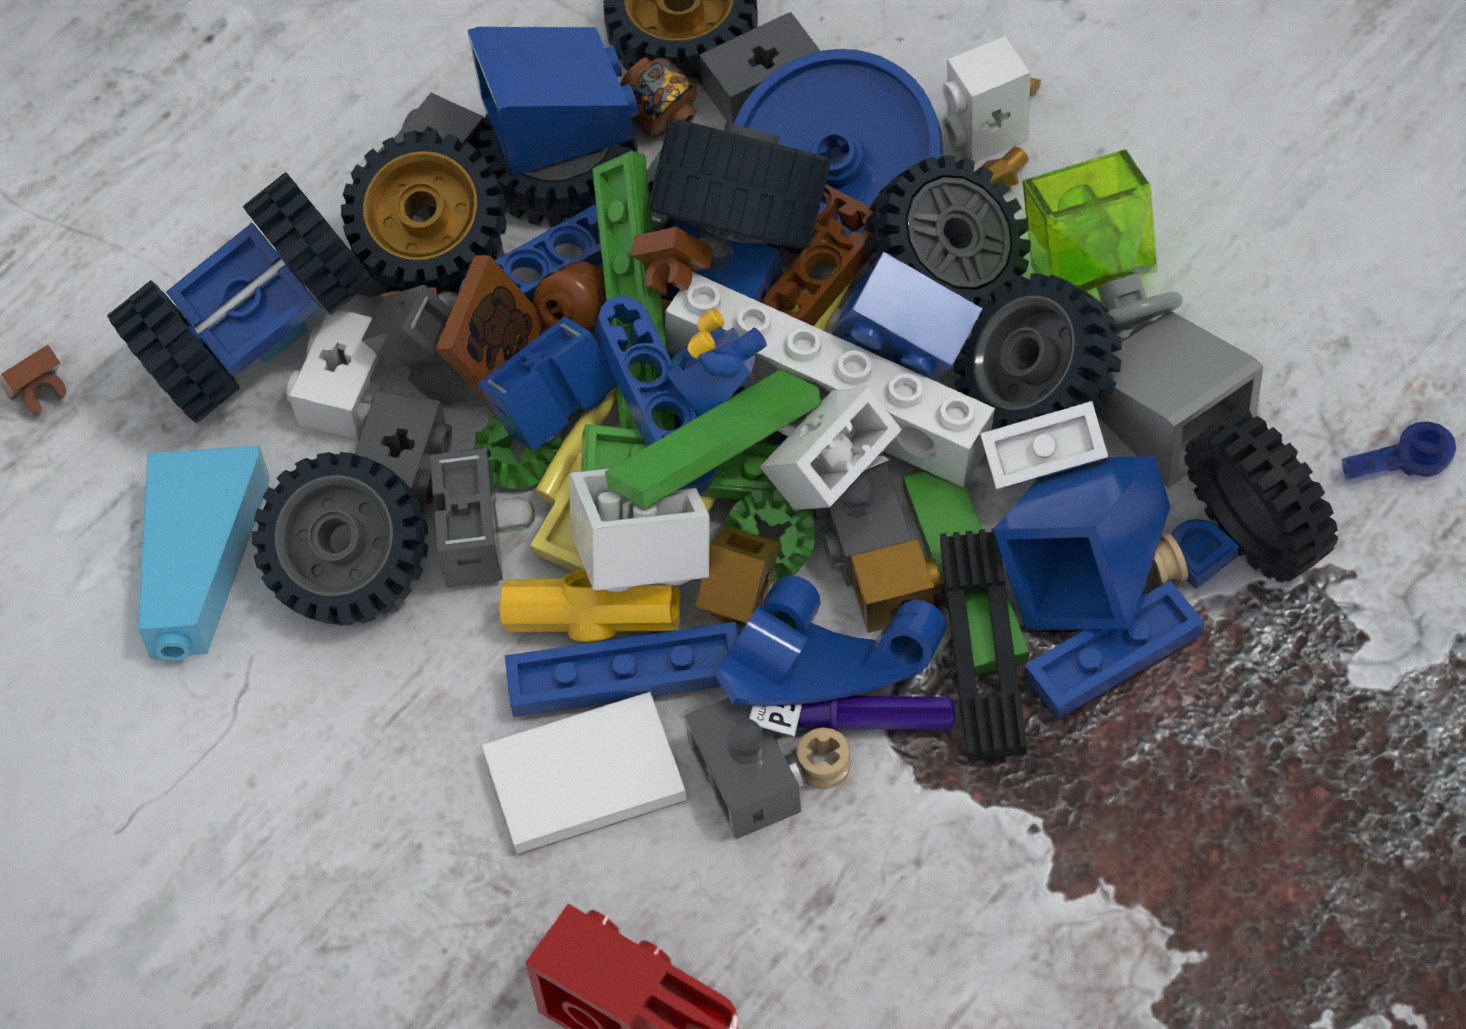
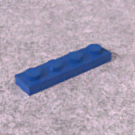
(617, 669)

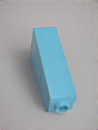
(193, 542)

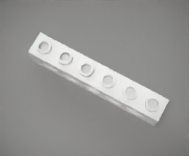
(936, 422)

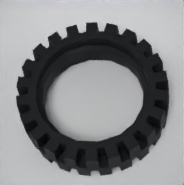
(1261, 495)

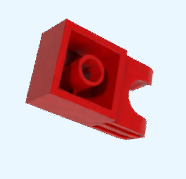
(602, 980)

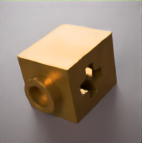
(738, 574)
(891, 577)

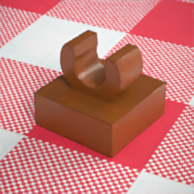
(670, 258)
(30, 374)

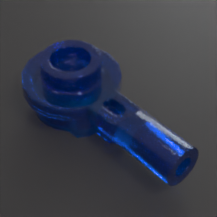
(1422, 450)

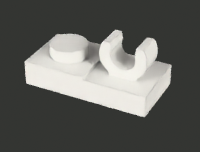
(1044, 445)

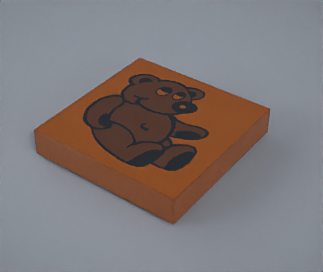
(487, 323)

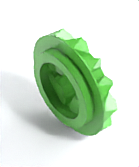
(505, 468)
(795, 542)

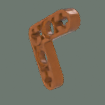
(827, 245)

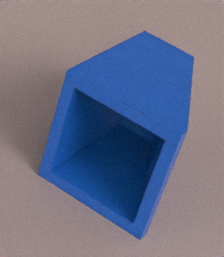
(550, 93)
(1084, 544)

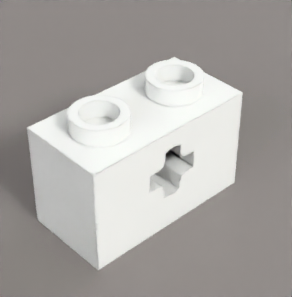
(987, 99)
(337, 377)
(831, 448)

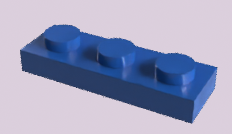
(1105, 657)

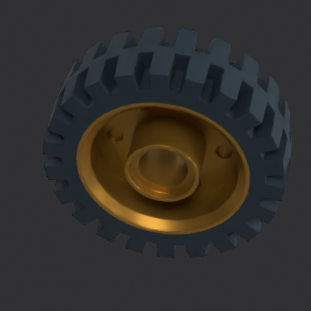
(675, 29)
(417, 176)

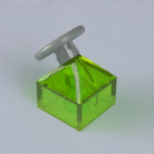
(1098, 233)

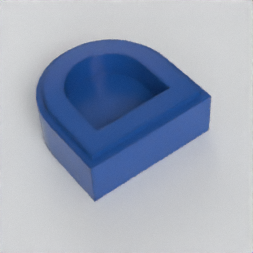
(1204, 548)

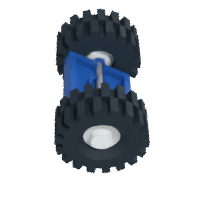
(240, 299)

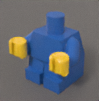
(714, 362)

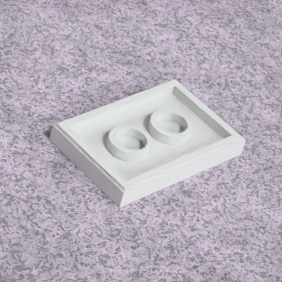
(584, 772)

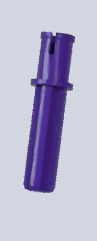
(879, 713)

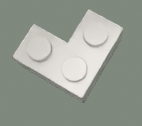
(637, 545)

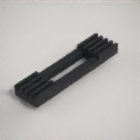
(991, 723)

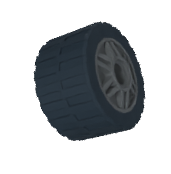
(739, 184)

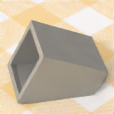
(1175, 386)

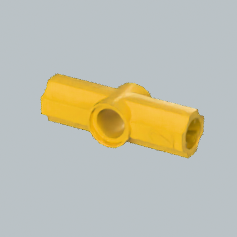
(583, 613)

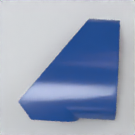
(793, 661)

